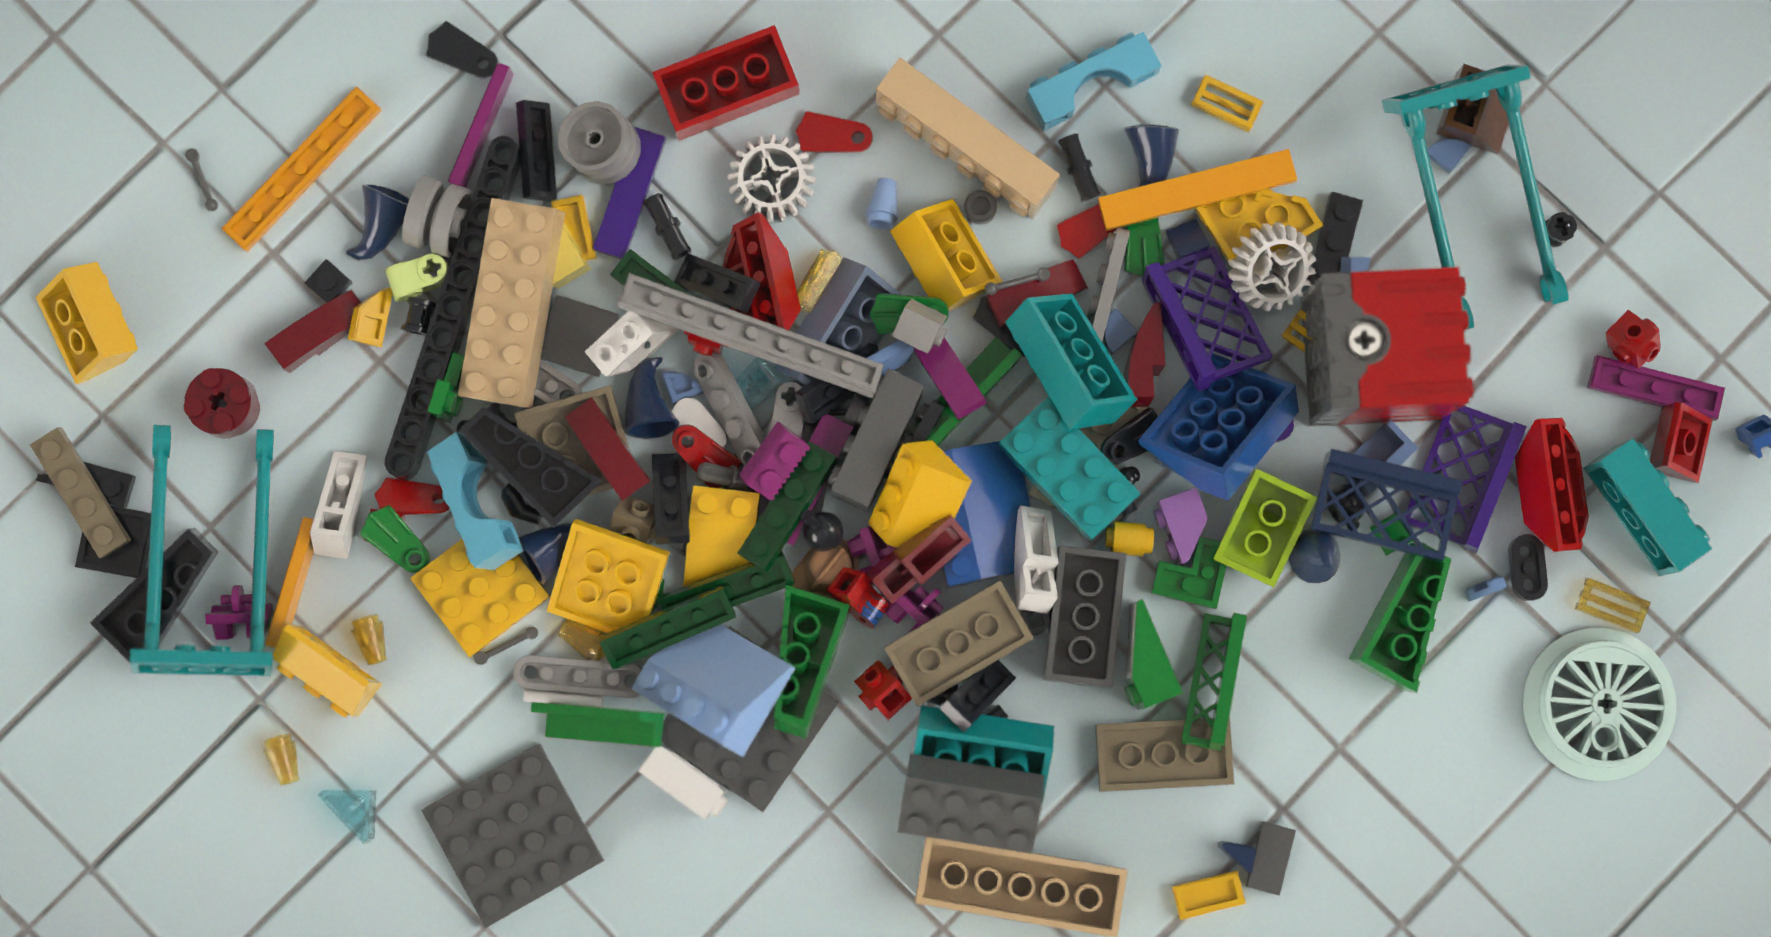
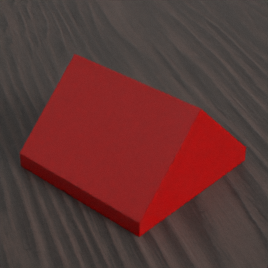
(1681, 442)

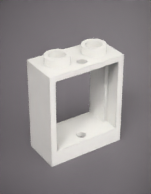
(624, 343)
(684, 782)

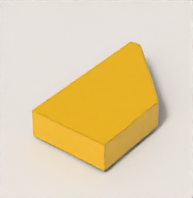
(371, 318)

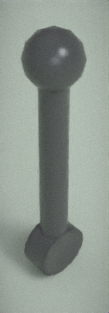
(193, 156)
(1041, 275)
(482, 657)

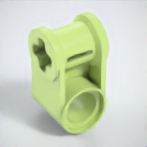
(413, 276)

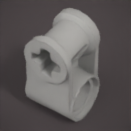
(787, 415)

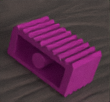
(774, 460)

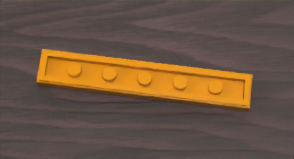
(301, 169)
(1197, 189)

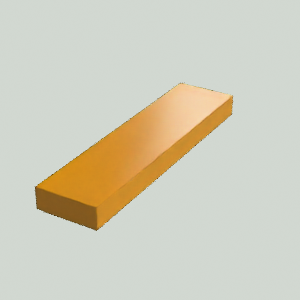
(293, 583)

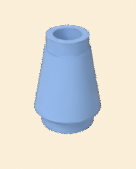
(883, 205)

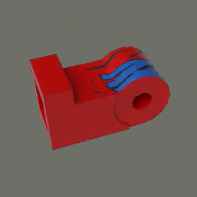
(862, 598)

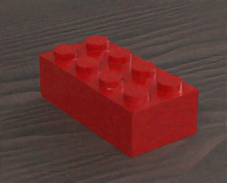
(726, 82)

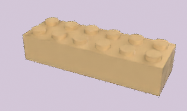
(965, 139)
(511, 303)
(1022, 886)

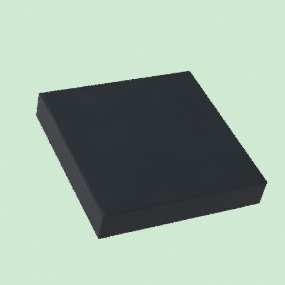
(130, 558)

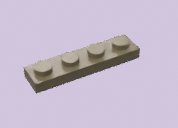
(80, 492)

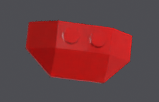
(763, 257)
(1552, 485)

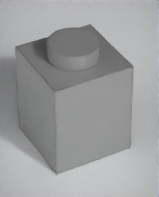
(920, 326)

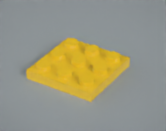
(606, 578)
(478, 602)

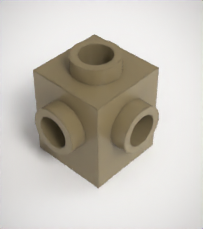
(634, 519)

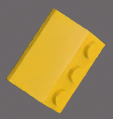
(945, 254)
(86, 321)
(918, 492)
(324, 671)

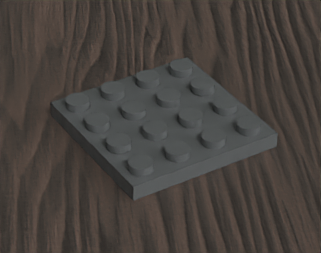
(764, 765)
(512, 835)

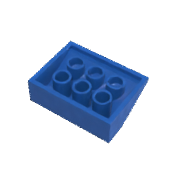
(1222, 430)
(986, 514)

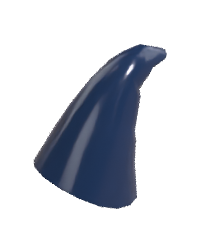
(1154, 149)
(383, 219)
(645, 409)
(545, 549)
(1315, 556)

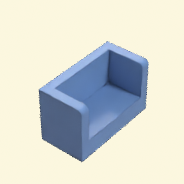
(1387, 445)

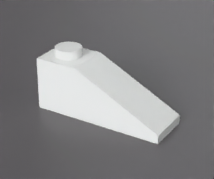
(339, 505)

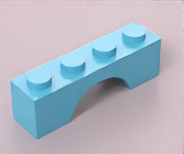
(1129, 62)
(458, 470)

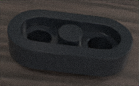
(1528, 568)

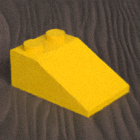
(718, 529)

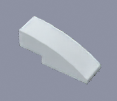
(1035, 560)

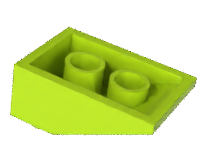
(1264, 527)

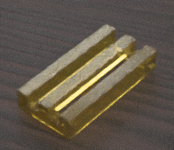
(818, 279)
(1585, 595)

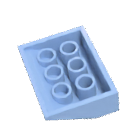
(716, 685)

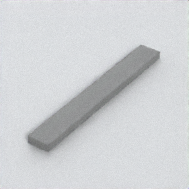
(750, 335)

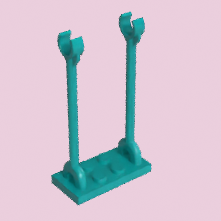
(1474, 87)
(219, 658)

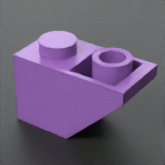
(1183, 521)

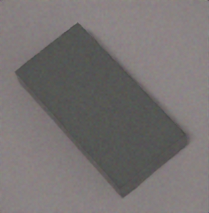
(1271, 858)

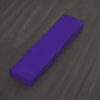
(628, 198)

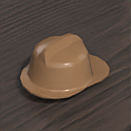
(820, 569)

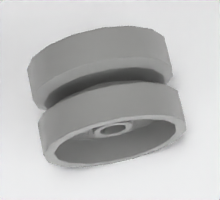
(599, 142)
(435, 215)

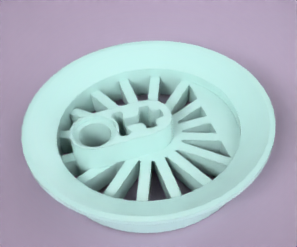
(1608, 648)

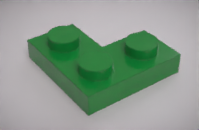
(445, 399)
(1192, 585)

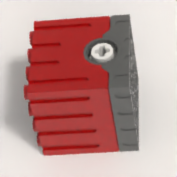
(1386, 346)

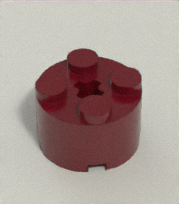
(203, 399)

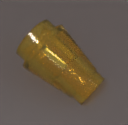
(370, 638)
(582, 639)
(282, 758)

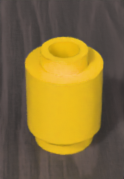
(1130, 538)

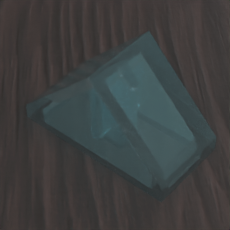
(758, 382)
(354, 809)

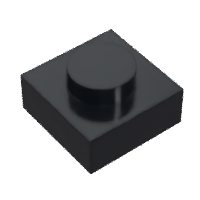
(328, 281)

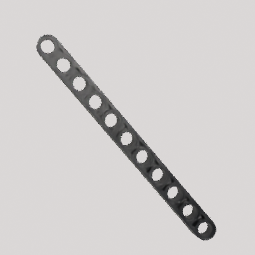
(443, 322)

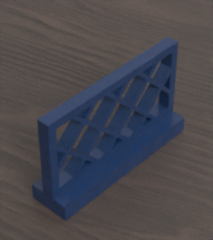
(1391, 476)

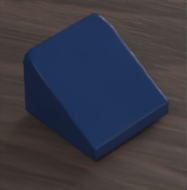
(1187, 239)
(1241, 854)

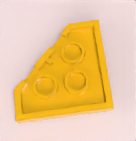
(1234, 218)

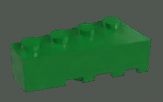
(1402, 622)
(809, 643)

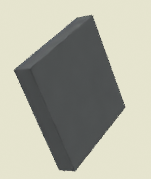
(572, 330)

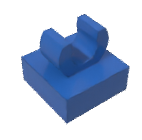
(1756, 434)

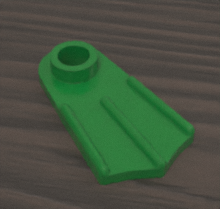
(1143, 247)
(889, 308)
(394, 538)

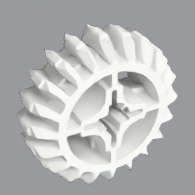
(785, 173)
(1288, 270)

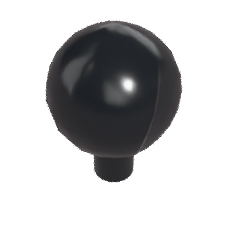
(1349, 503)
(822, 530)

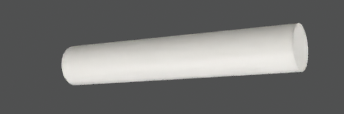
(564, 698)

